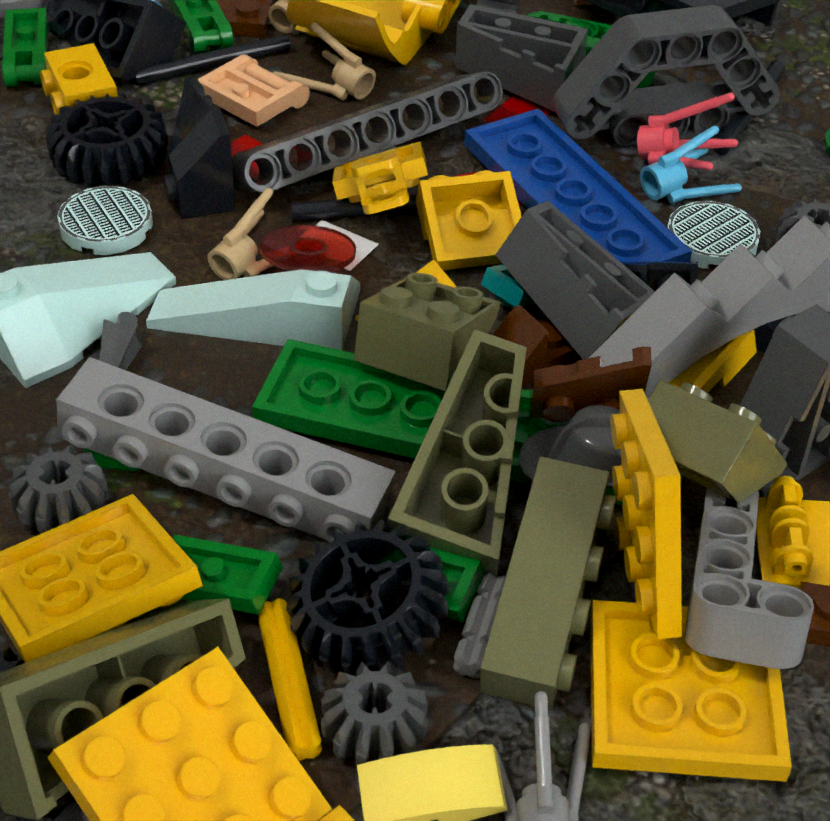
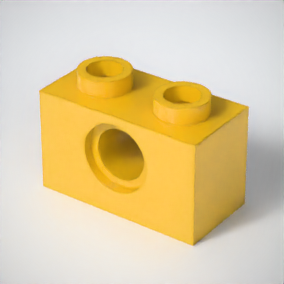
(75, 75)

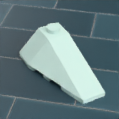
(60, 308)
(262, 308)

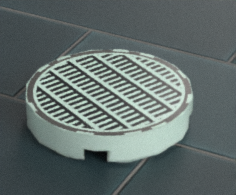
(105, 220)
(713, 230)

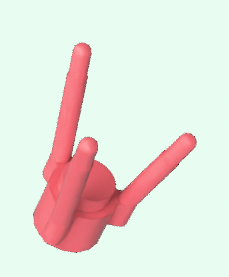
(660, 139)

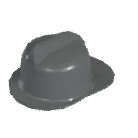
(581, 442)

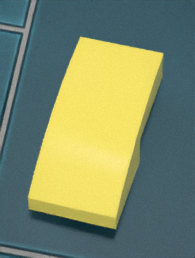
(433, 785)

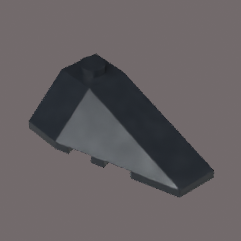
(123, 31)
(199, 157)

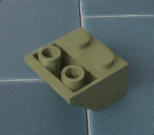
(421, 328)
(715, 444)

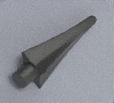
(119, 341)

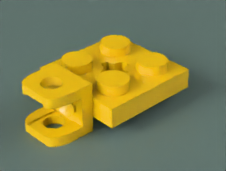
(381, 178)

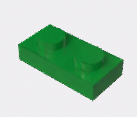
(232, 572)

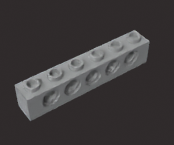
(221, 452)

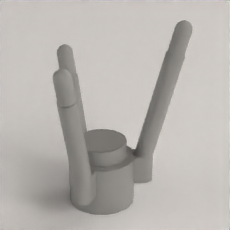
(543, 799)

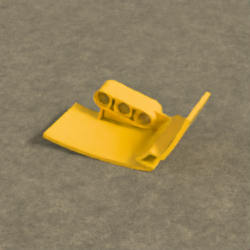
(375, 27)

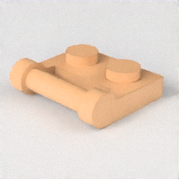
(252, 91)

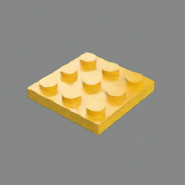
(651, 513)
(90, 577)
(679, 709)
(188, 754)

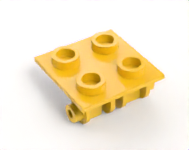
(793, 536)

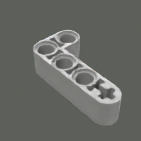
(729, 610)

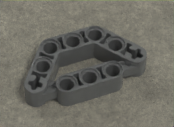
(603, 86)

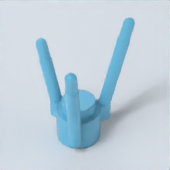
(669, 173)

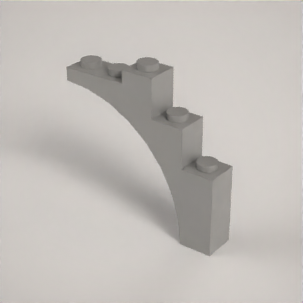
(737, 296)

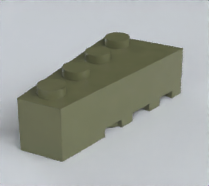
(465, 461)
(547, 583)
(83, 683)

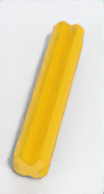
(289, 681)

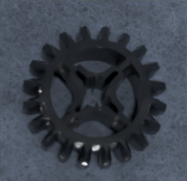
(107, 140)
(334, 615)

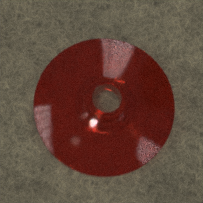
(308, 248)

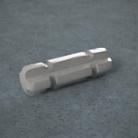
(478, 626)

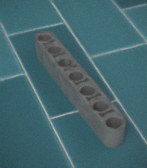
(350, 132)

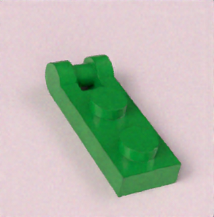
(204, 23)
(24, 45)

